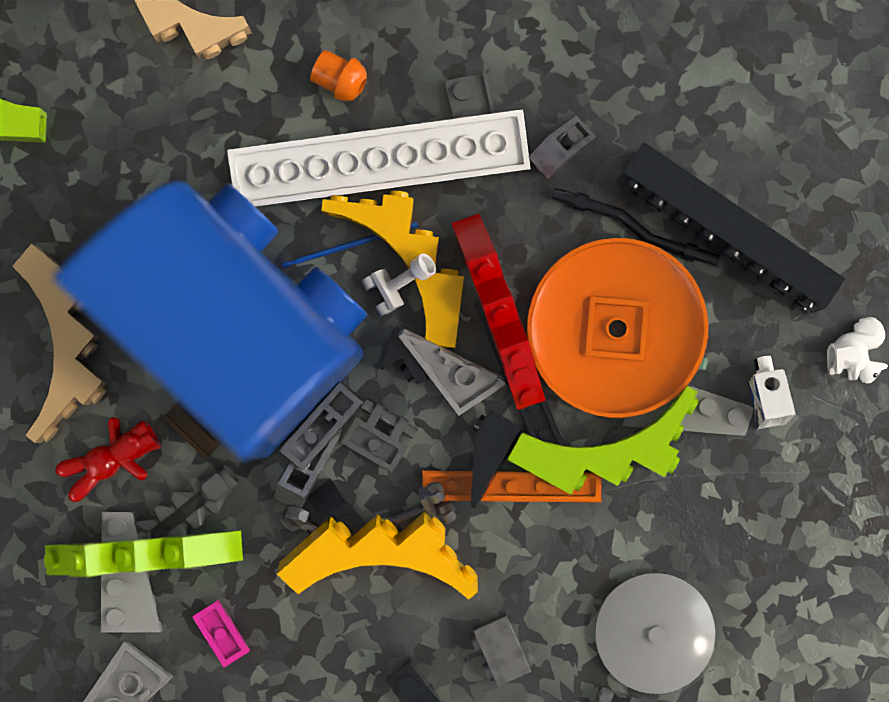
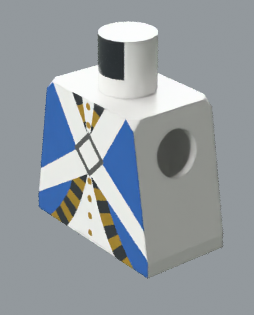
(773, 406)

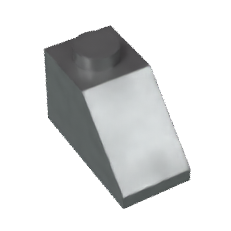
(561, 146)

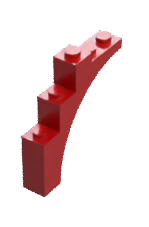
(499, 311)

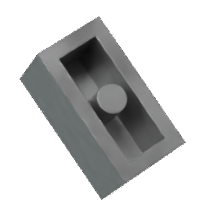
(500, 649)

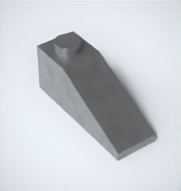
(321, 426)
(297, 484)

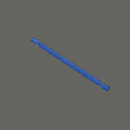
(337, 248)

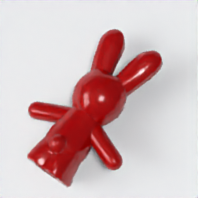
(105, 460)

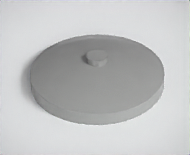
(654, 633)

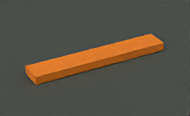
(512, 487)

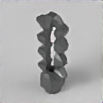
(212, 487)

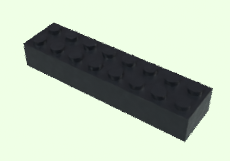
(730, 229)

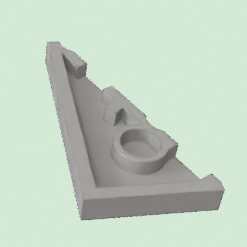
(457, 378)

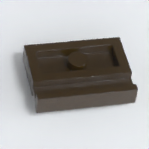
(193, 430)

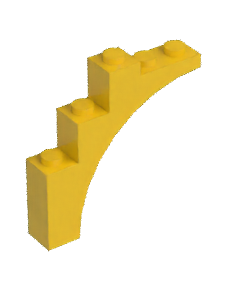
(392, 223)
(377, 543)

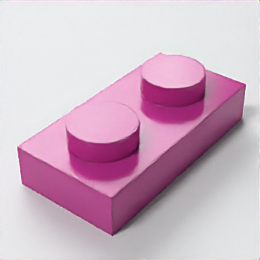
(221, 633)

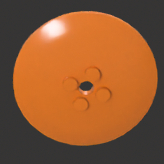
(609, 284)

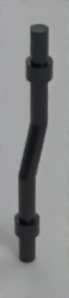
(688, 251)

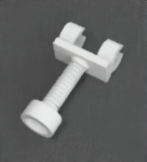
(421, 268)

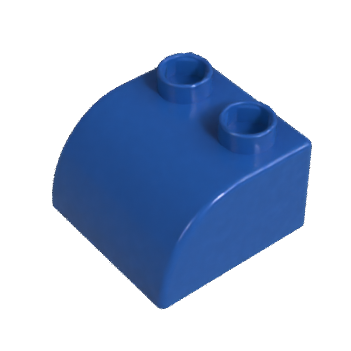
(214, 316)

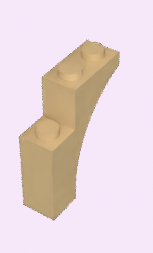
(205, 32)

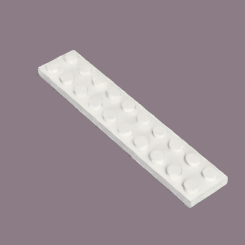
(381, 158)

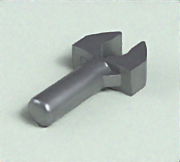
(297, 518)

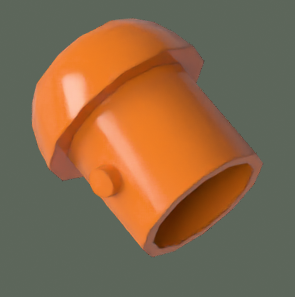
(339, 76)

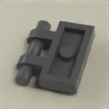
(375, 444)

